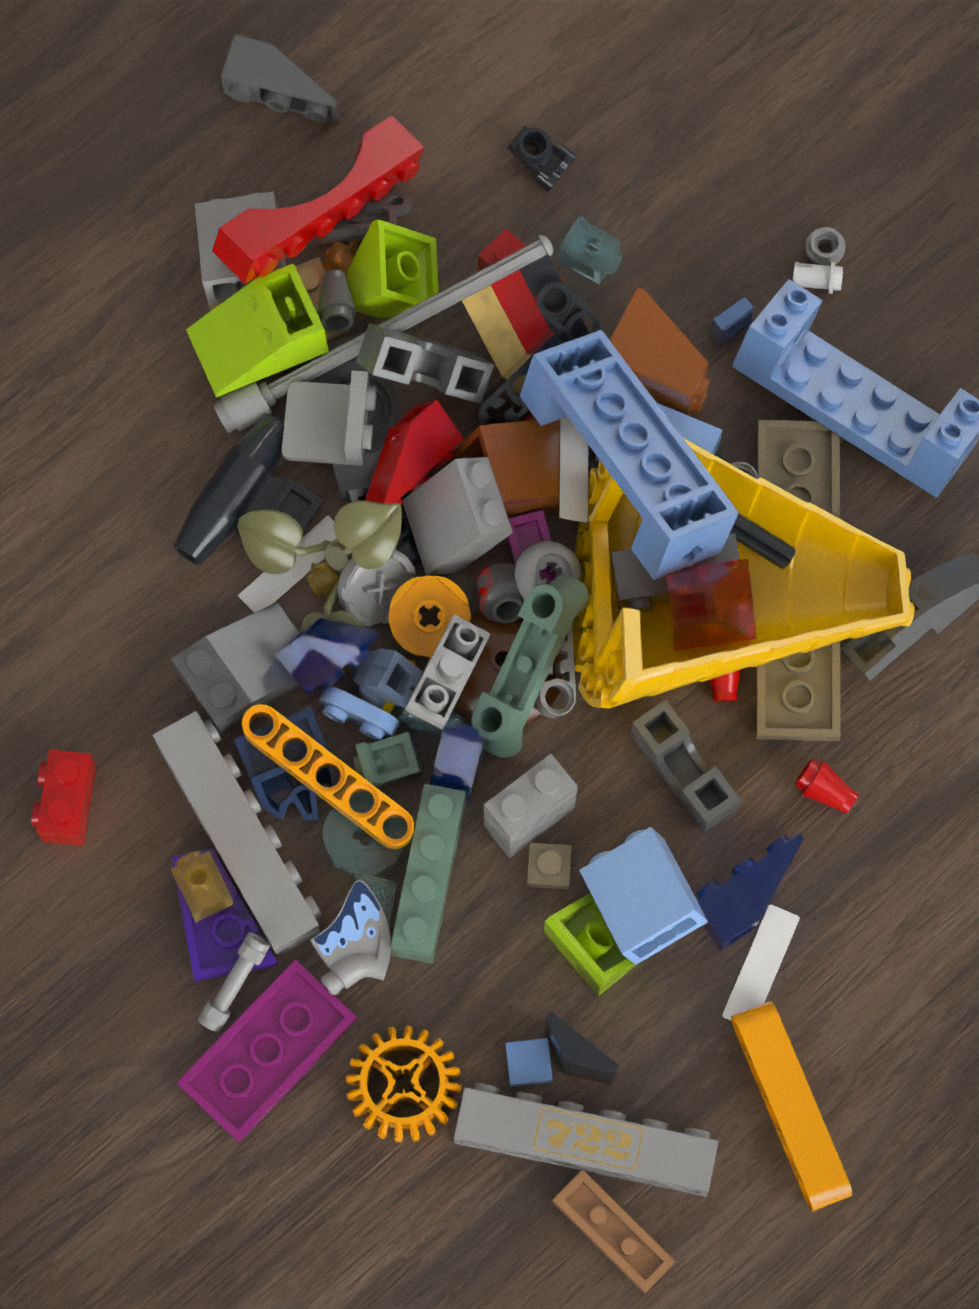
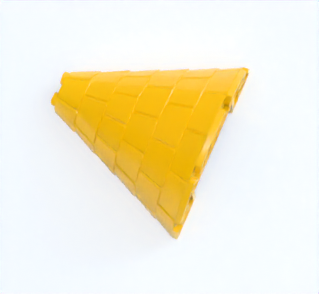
(830, 591)

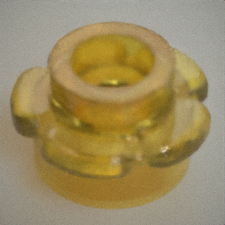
(322, 579)

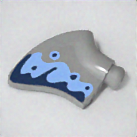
(355, 942)

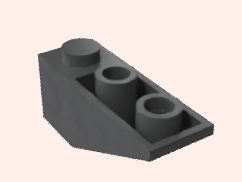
(267, 76)

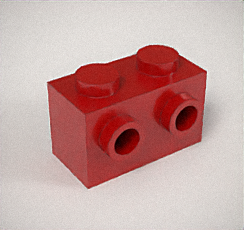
(65, 797)

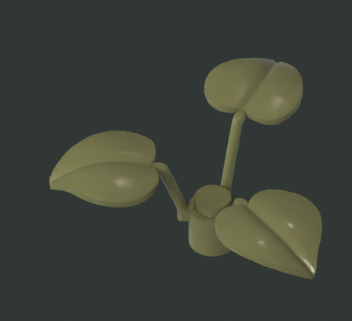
(363, 532)

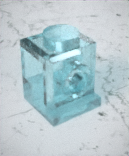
(591, 264)

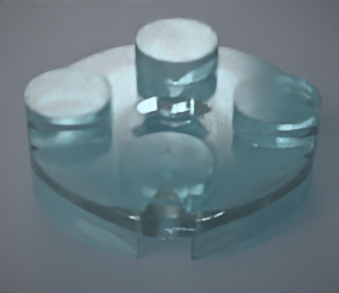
(348, 853)

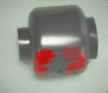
(498, 593)

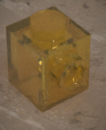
(201, 884)

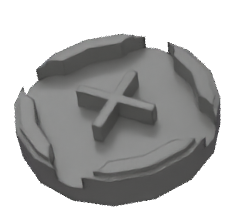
(370, 591)

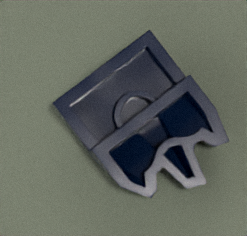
(275, 785)

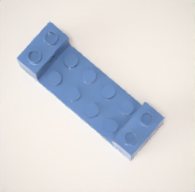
(853, 399)
(636, 448)

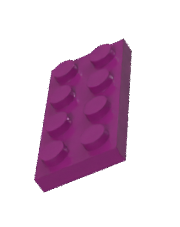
(267, 1051)

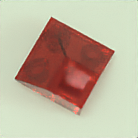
(710, 604)

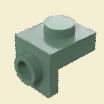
(388, 759)

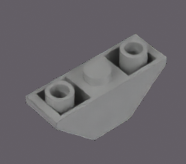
(447, 672)

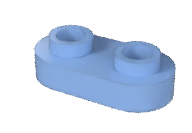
(372, 720)

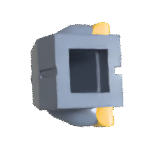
(386, 679)

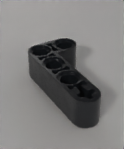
(562, 321)

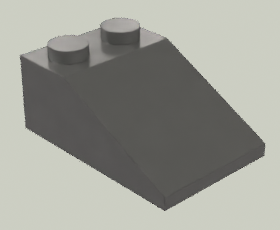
(238, 667)

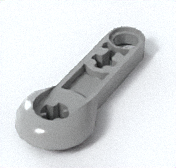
(562, 561)

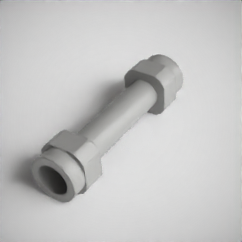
(216, 1011)

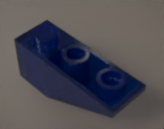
(741, 901)

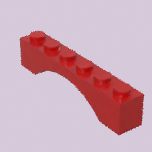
(263, 237)

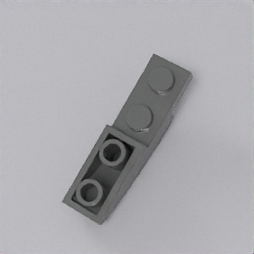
(937, 599)

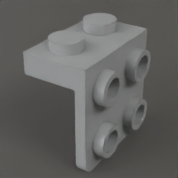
(329, 421)

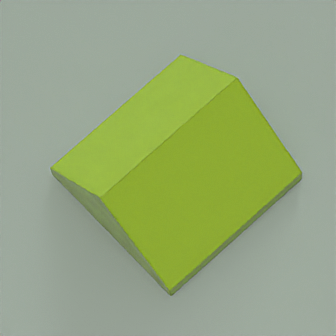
(588, 944)

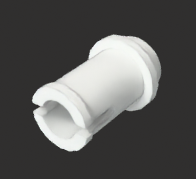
(818, 276)

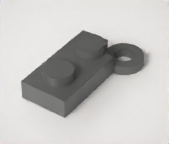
(358, 226)

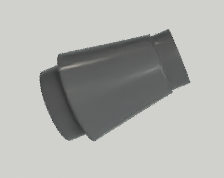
(336, 303)

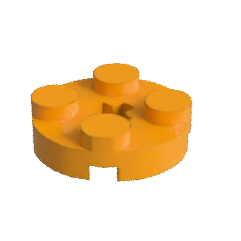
(405, 614)

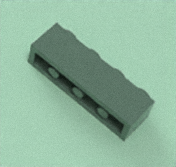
(428, 874)

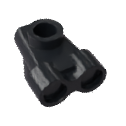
(550, 159)

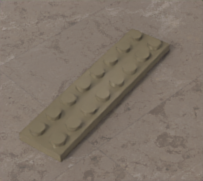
(801, 691)

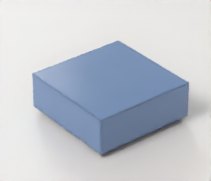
(732, 320)
(529, 1062)

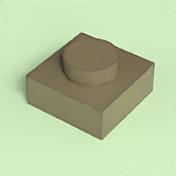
(549, 866)

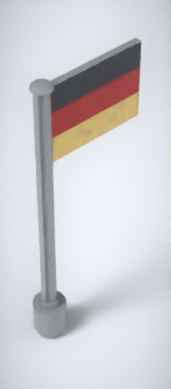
(497, 300)

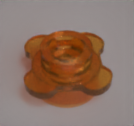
(340, 256)

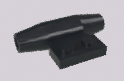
(240, 486)

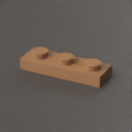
(613, 1231)

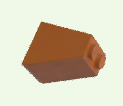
(661, 356)
(522, 461)

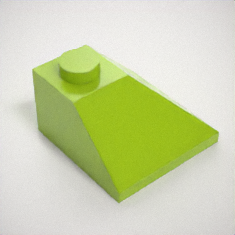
(392, 270)

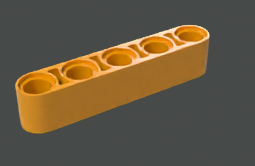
(318, 758)
(791, 1106)

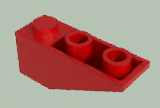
(411, 449)

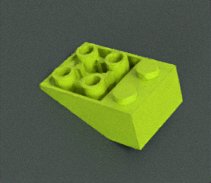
(258, 332)

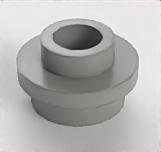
(825, 236)

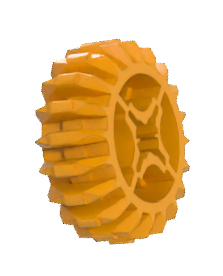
(389, 1100)

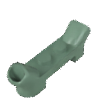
(547, 618)

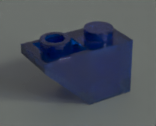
(322, 651)
(459, 759)

